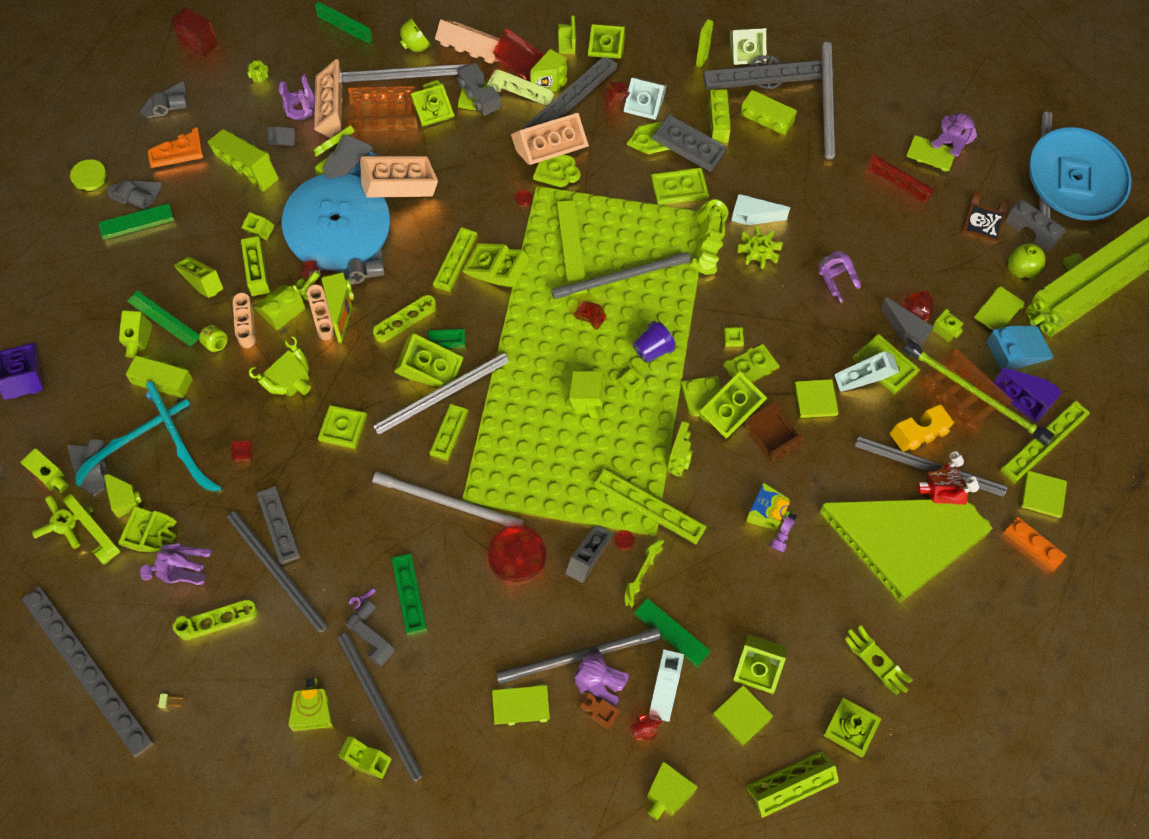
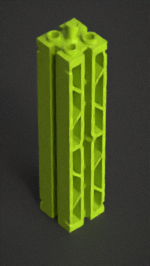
(1091, 281)

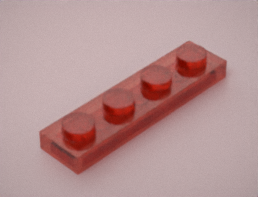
(900, 179)

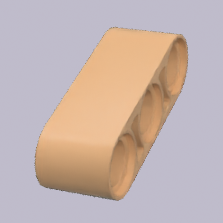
(320, 304)
(245, 327)

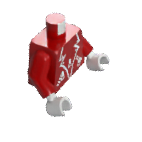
(947, 483)

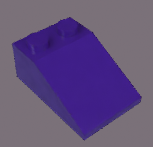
(20, 371)
(1029, 393)

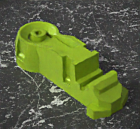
(712, 221)

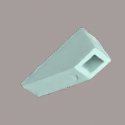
(757, 211)
(666, 684)

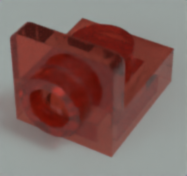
(591, 313)

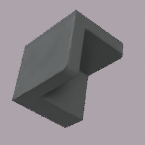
(280, 136)

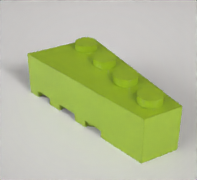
(244, 158)

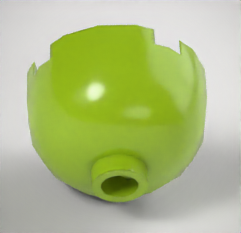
(413, 37)
(1026, 261)

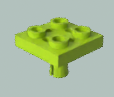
(430, 99)
(855, 720)

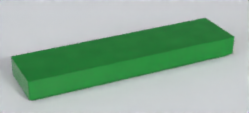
(343, 22)
(136, 221)
(163, 318)
(409, 594)
(672, 632)

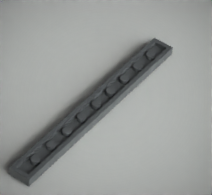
(88, 672)

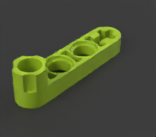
(107, 549)
(215, 616)

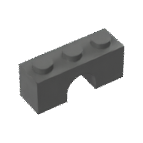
(484, 99)
(1046, 230)

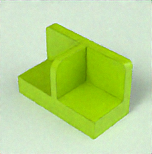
(566, 37)

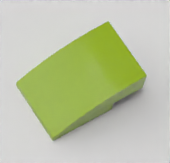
(496, 264)

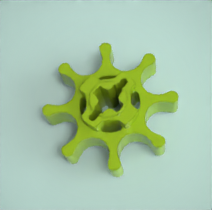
(759, 247)

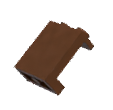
(773, 432)

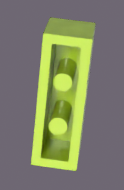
(768, 112)
(719, 115)
(255, 266)
(166, 378)

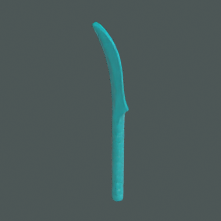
(117, 443)
(182, 452)

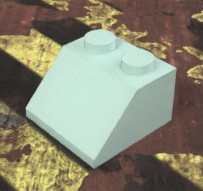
(645, 98)

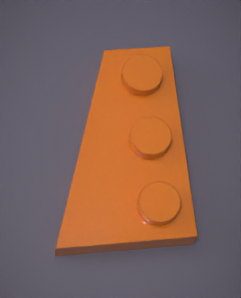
(183, 149)

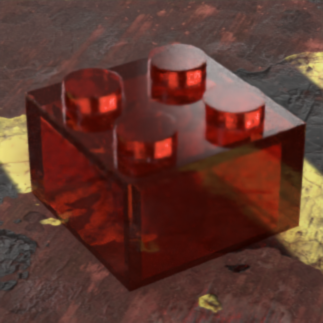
(194, 32)

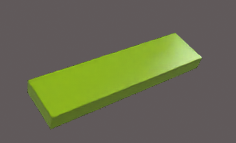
(455, 259)

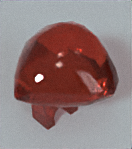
(920, 304)

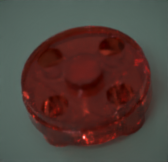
(517, 555)

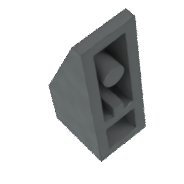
(906, 323)
(588, 553)

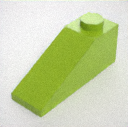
(200, 276)

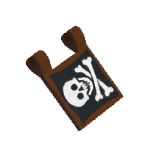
(984, 221)

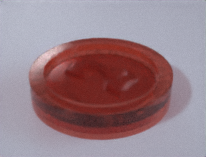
(523, 198)
(624, 540)

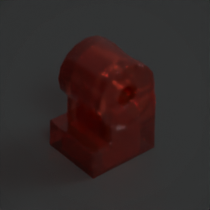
(614, 95)

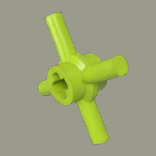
(56, 524)

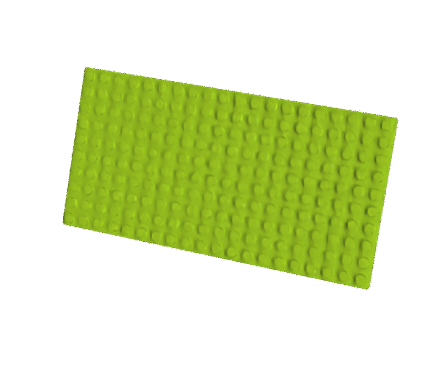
(531, 443)

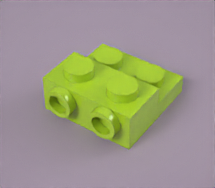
(681, 453)

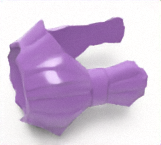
(290, 99)
(952, 128)
(829, 270)
(173, 558)
(594, 675)

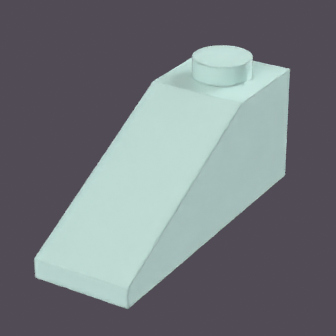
(867, 371)

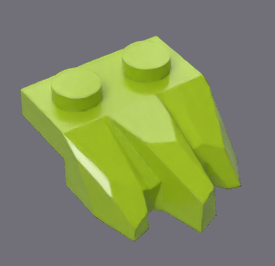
(147, 530)

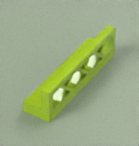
(796, 786)

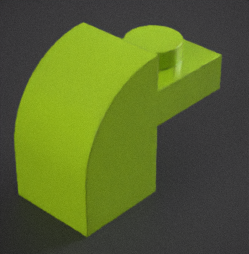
(364, 758)

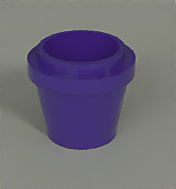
(654, 342)

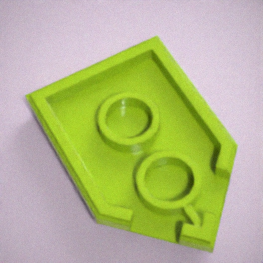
(643, 140)

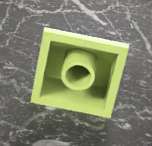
(747, 45)

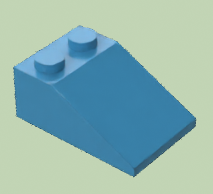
(1018, 346)

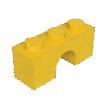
(911, 435)

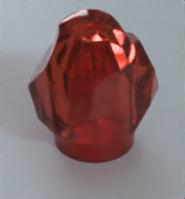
(308, 268)
(646, 727)

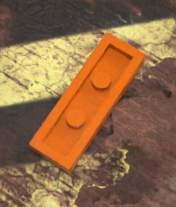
(1035, 544)

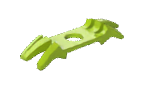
(633, 588)
(884, 672)

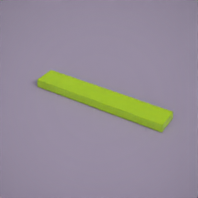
(571, 243)
(1035, 451)
(650, 506)

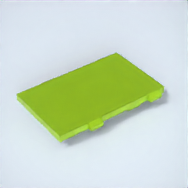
(923, 151)
(999, 309)
(752, 364)
(521, 705)

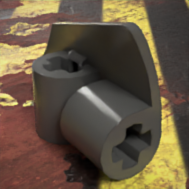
(168, 100)
(345, 156)
(135, 192)
(358, 271)
(95, 480)

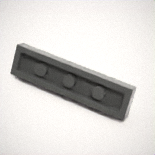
(278, 525)

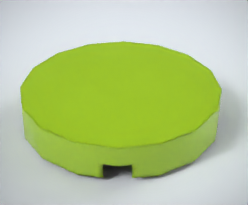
(88, 175)

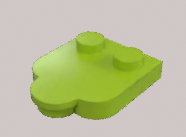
(332, 141)
(557, 171)
(699, 393)

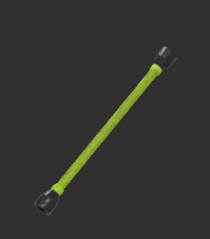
(1041, 434)

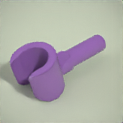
(146, 571)
(362, 599)

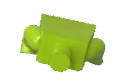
(287, 373)

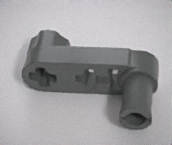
(381, 649)

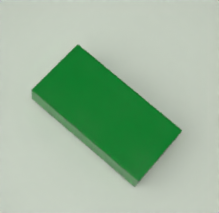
(448, 338)

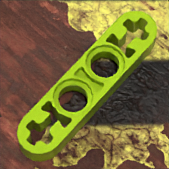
(403, 316)

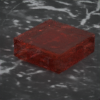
(241, 451)

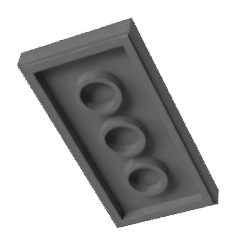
(689, 143)

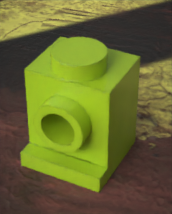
(257, 226)
(948, 326)

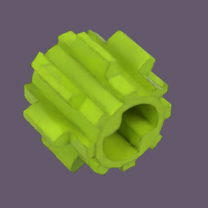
(258, 71)

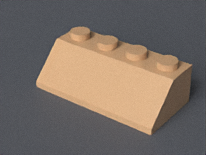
(467, 39)
(328, 100)
(550, 139)
(397, 176)

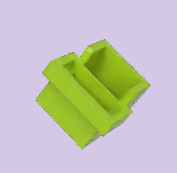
(587, 392)

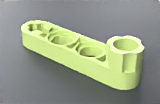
(504, 80)

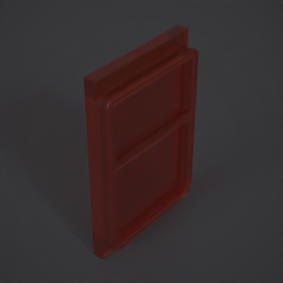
(517, 54)

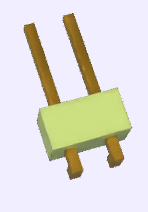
(163, 702)

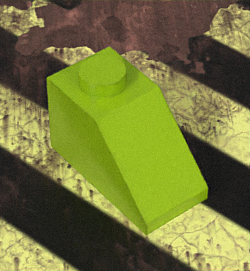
(121, 496)

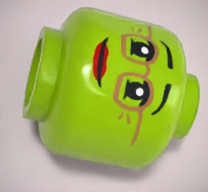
(213, 338)

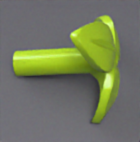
(301, 286)

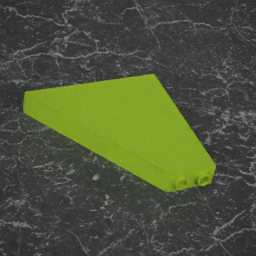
(906, 539)

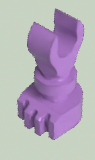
(778, 543)

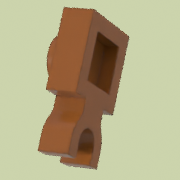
(603, 712)

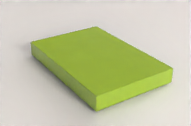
(679, 186)
(906, 368)

